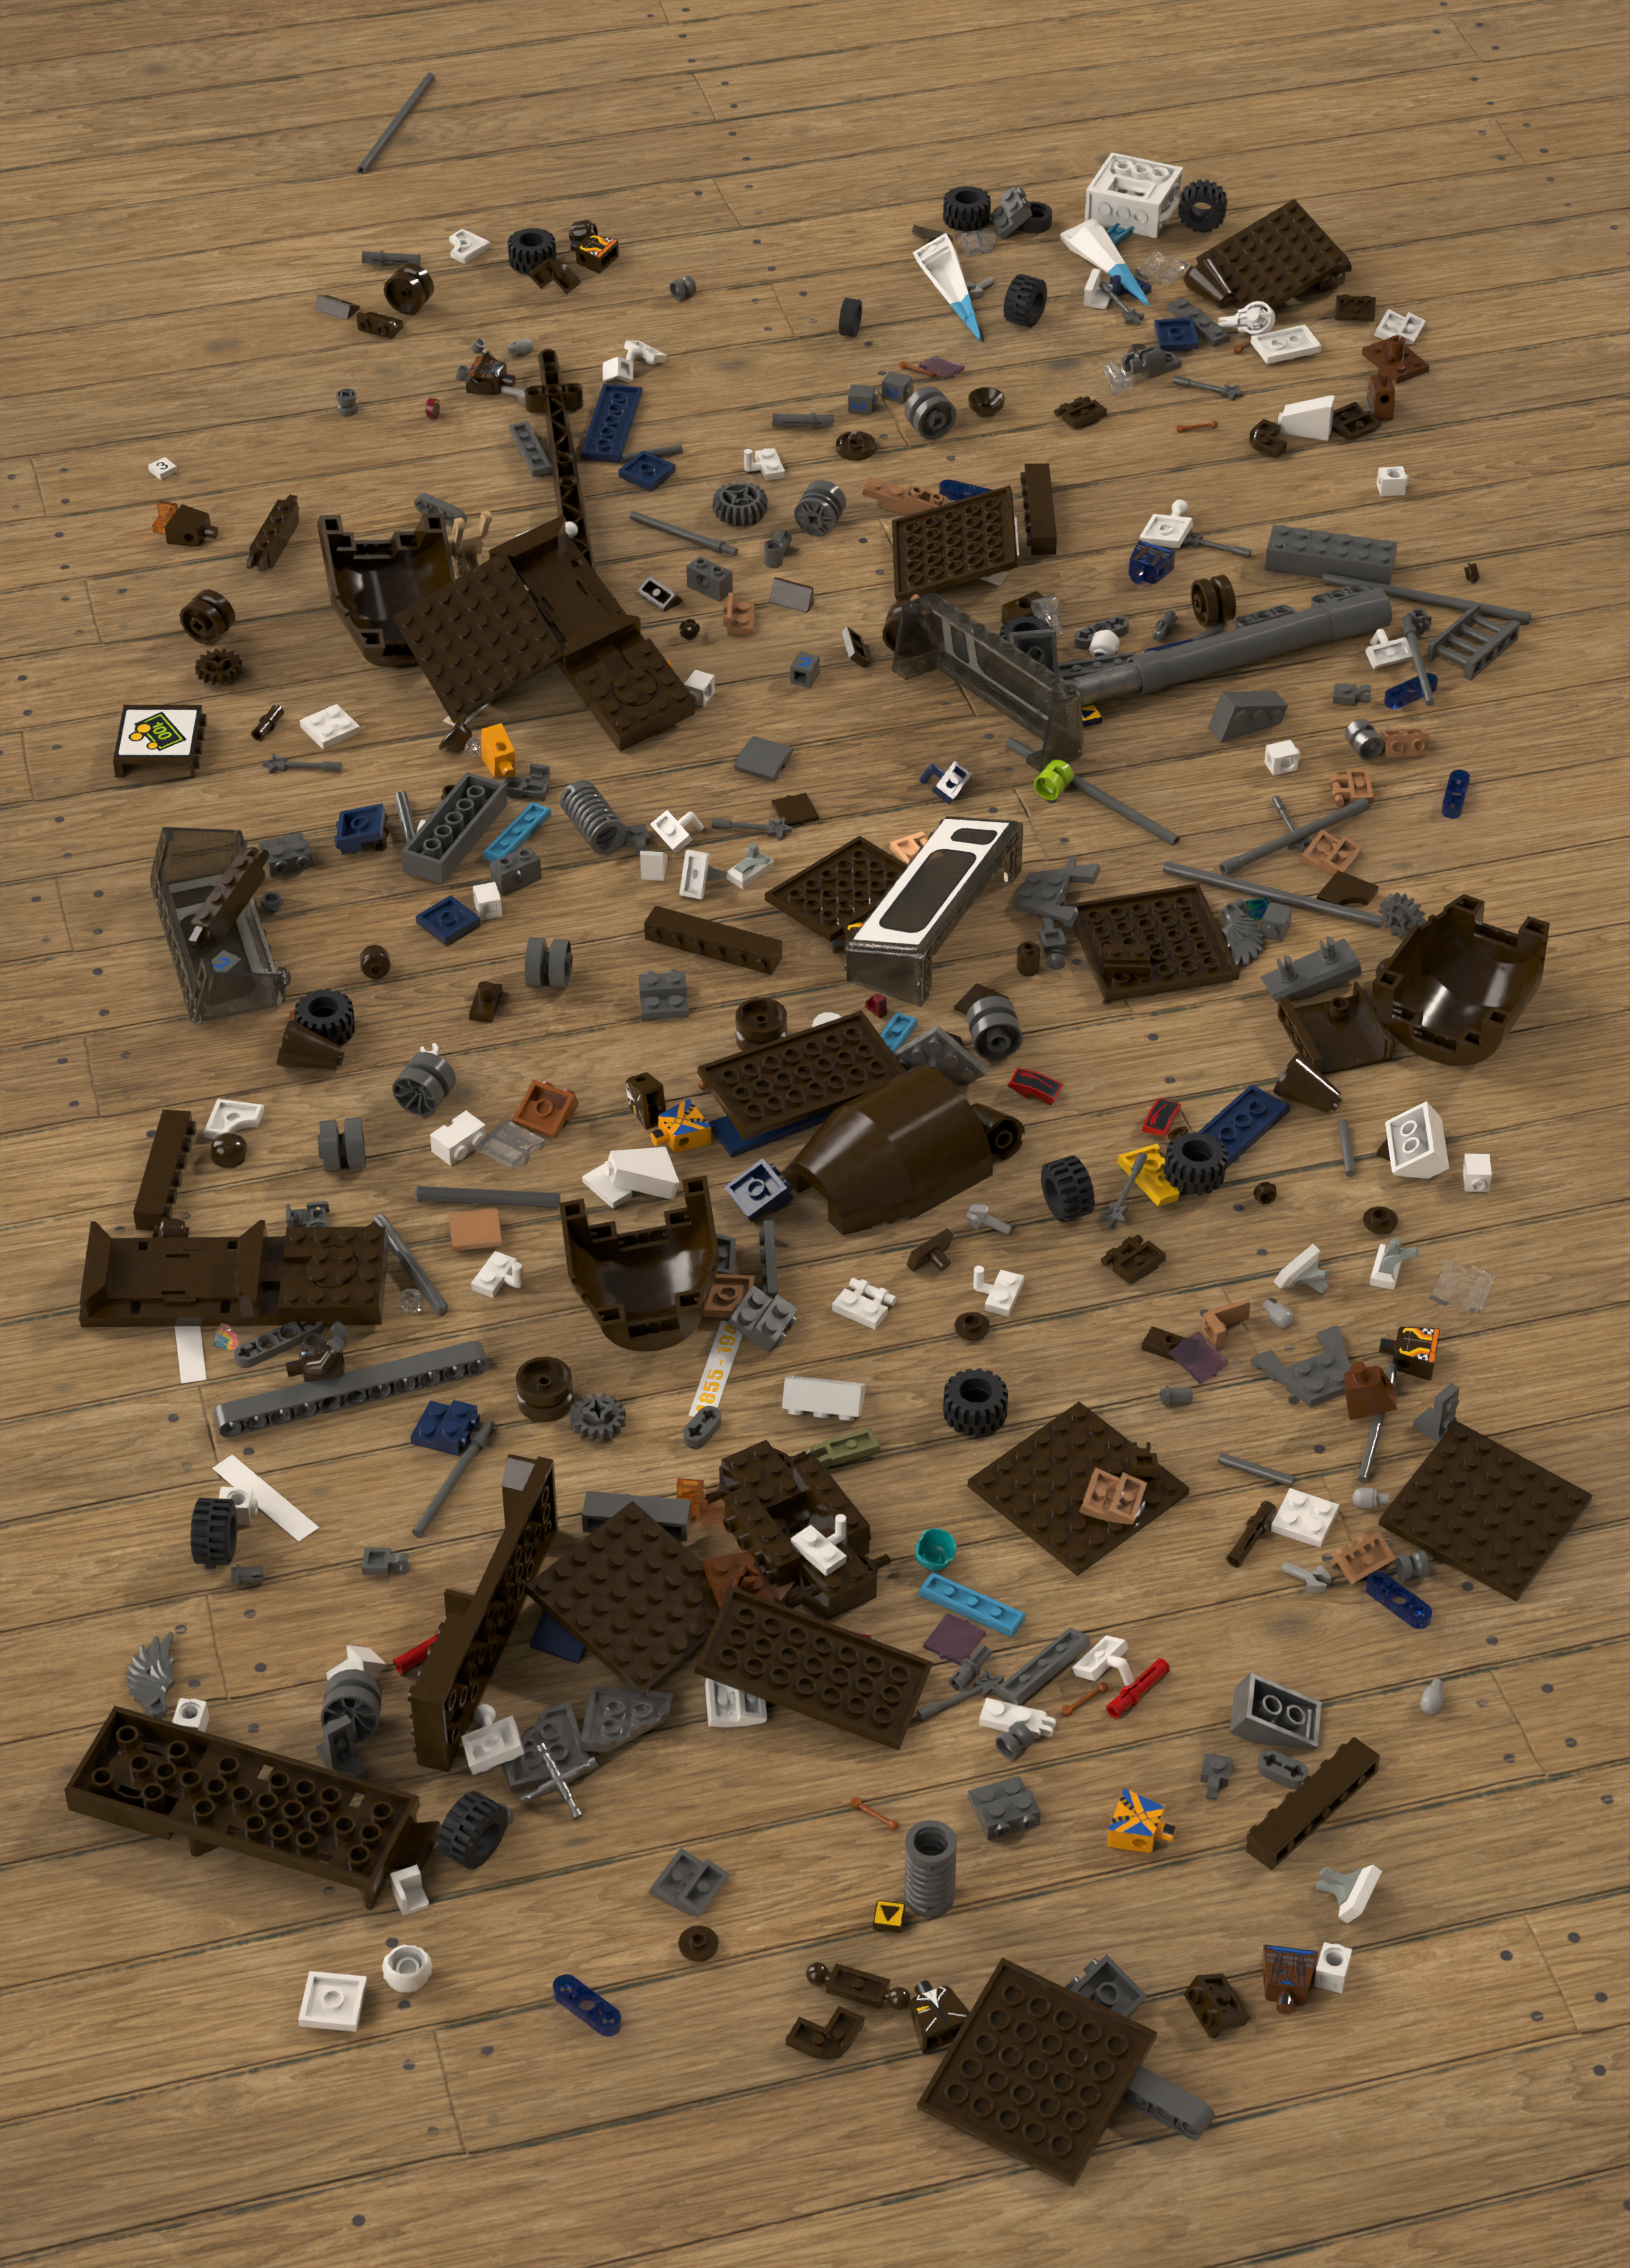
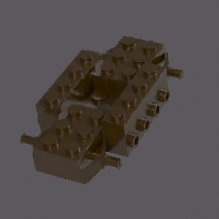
(783, 1494)

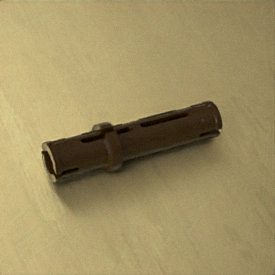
(1255, 1527)

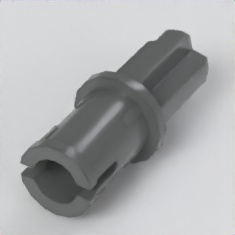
(1164, 626)
(969, 1668)

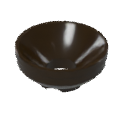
(986, 401)

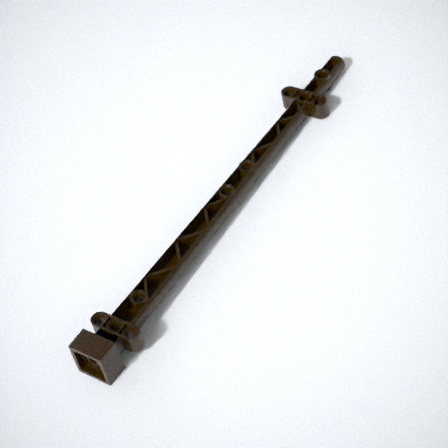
(555, 400)

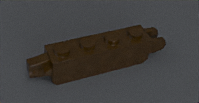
(274, 534)
(229, 897)

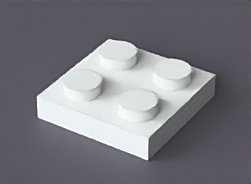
(330, 726)
(1305, 1518)
(332, 2001)

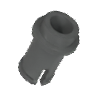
(1175, 1395)
(246, 1574)

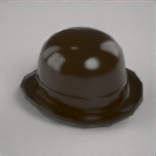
(457, 737)

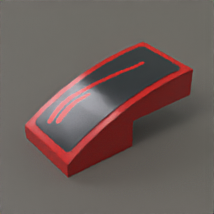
(1031, 1082)
(1161, 1117)

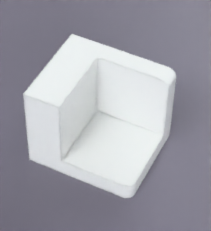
(619, 369)
(408, 1890)

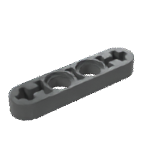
(276, 1338)

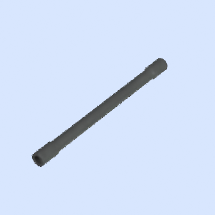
(1237, 862)

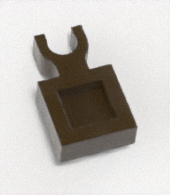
(1143, 1462)

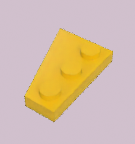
(1152, 1175)

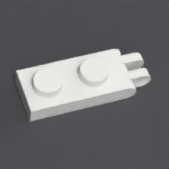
(1002, 1715)

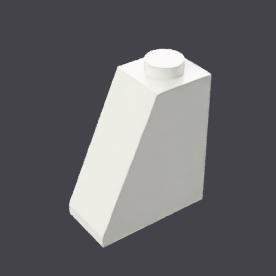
(1308, 418)
(643, 1171)

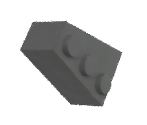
(1246, 713)

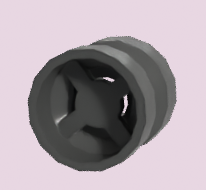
(684, 287)
(346, 402)
(1412, 1565)
(1014, 1740)

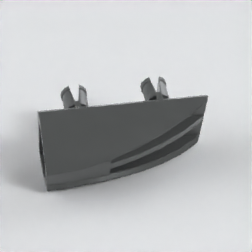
(1314, 972)

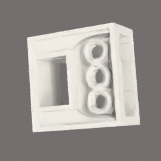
(1134, 196)

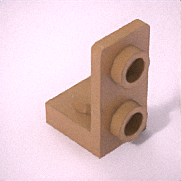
(1216, 1320)

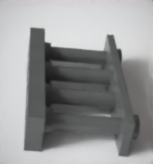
(1482, 655)

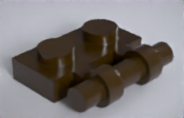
(1081, 412)
(1138, 1261)

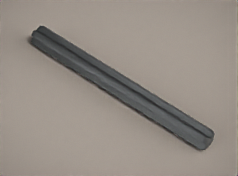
(487, 1196)
(413, 1267)

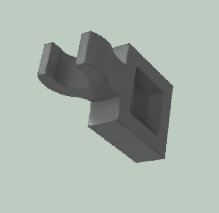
(1348, 694)
(637, 837)
(1051, 937)
(380, 1561)
(1215, 1772)

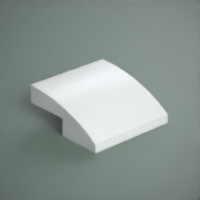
(1395, 324)
(732, 1707)

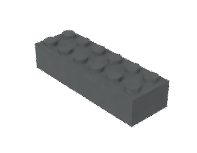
(1318, 552)
(454, 828)

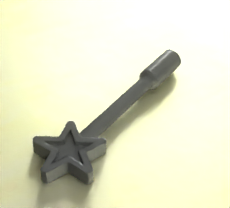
(1131, 316)
(1227, 391)
(1194, 540)
(280, 763)
(1281, 810)
(773, 828)
(1116, 1212)
(987, 1685)

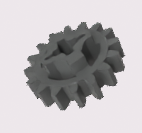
(1401, 914)
(597, 1417)

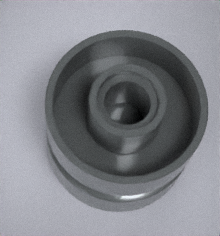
(555, 963)
(994, 1027)
(424, 1084)
(334, 1146)
(358, 1697)

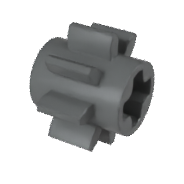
(1420, 620)

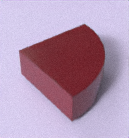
(877, 1005)

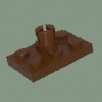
(1396, 358)
(736, 1570)

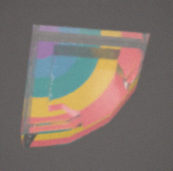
(225, 1338)

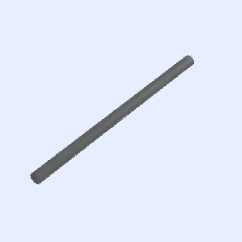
(396, 122)
(1430, 598)
(1106, 799)
(1273, 894)

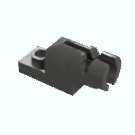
(1150, 362)

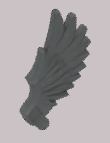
(1241, 933)
(152, 1676)

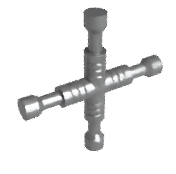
(559, 1781)

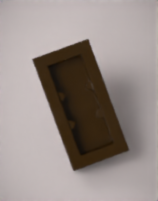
(486, 1001)
(932, 1251)

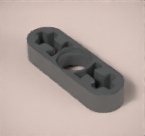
(429, 505)
(1118, 625)

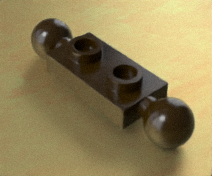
(858, 1986)

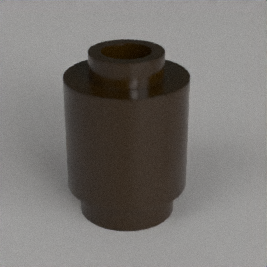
(1028, 959)

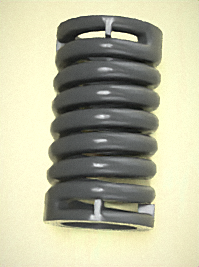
(593, 817)
(930, 1868)

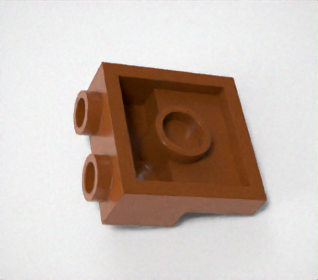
(545, 1108)

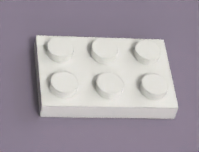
(1286, 344)

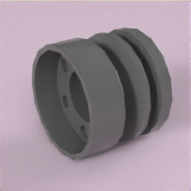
(820, 508)

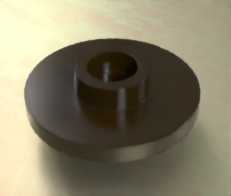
(1380, 1220)
(972, 1326)
(698, 1943)

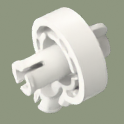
(1250, 316)

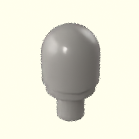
(520, 347)
(1279, 1314)
(1369, 1498)
(1432, 1698)

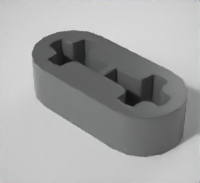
(698, 1425)
(1282, 1769)

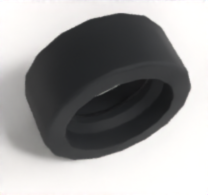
(1040, 224)
(850, 317)

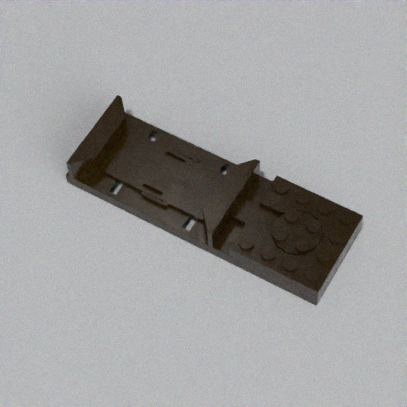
(605, 655)
(269, 1280)
(482, 1621)
(207, 1786)

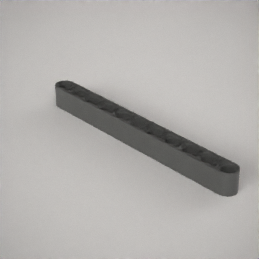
(350, 1389)

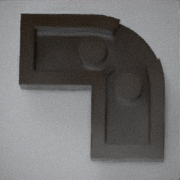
(557, 271)
(1263, 438)
(826, 2041)

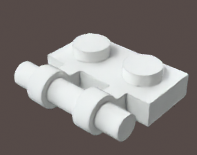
(861, 1309)

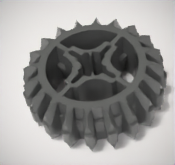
(740, 503)

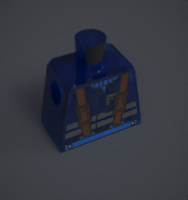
(1150, 563)

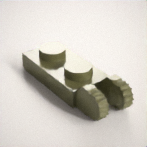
(845, 1448)

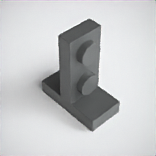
(1437, 1420)
(339, 1749)

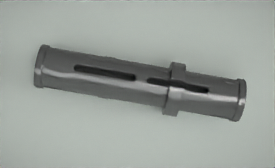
(390, 258)
(806, 420)

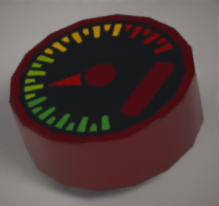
(432, 408)

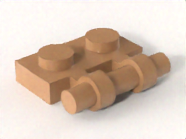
(1358, 786)

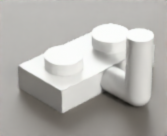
(639, 349)
(767, 462)
(1387, 651)
(673, 831)
(496, 1273)
(1001, 1294)
(822, 1551)
(1101, 1657)

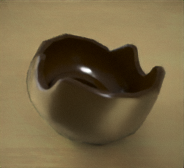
(228, 1149)

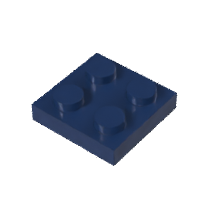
(1176, 334)
(647, 470)
(448, 920)

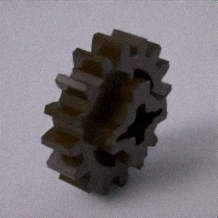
(218, 667)

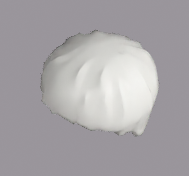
(407, 1968)

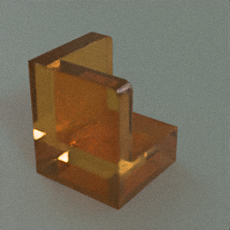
(165, 512)
(692, 1490)

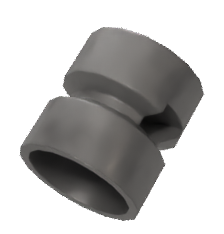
(1364, 739)

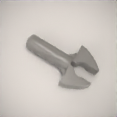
(976, 291)
(515, 392)
(978, 1215)
(1310, 1577)

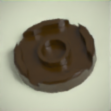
(855, 446)

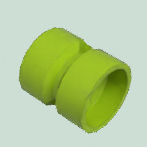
(1053, 780)

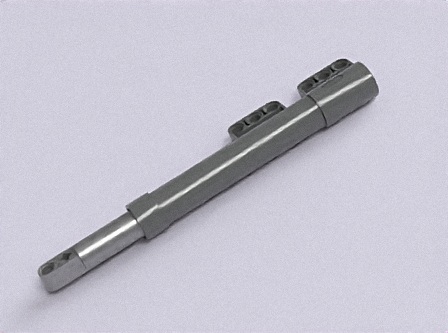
(1256, 637)

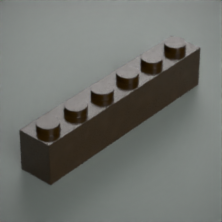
(1038, 509)
(713, 940)
(164, 1168)
(1312, 1803)

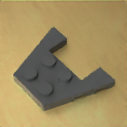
(1045, 890)
(1316, 1377)

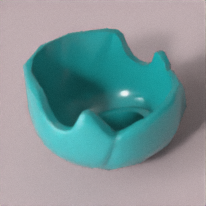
(935, 1549)

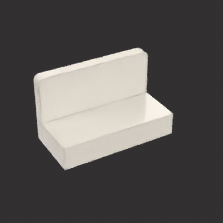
(1093, 294)

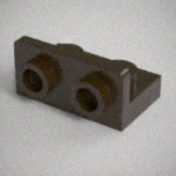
(1355, 308)
(379, 324)
(1215, 2003)

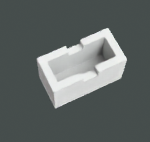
(458, 1139)

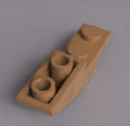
(901, 500)

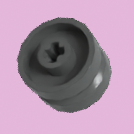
(930, 413)

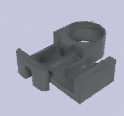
(535, 786)
(311, 1216)

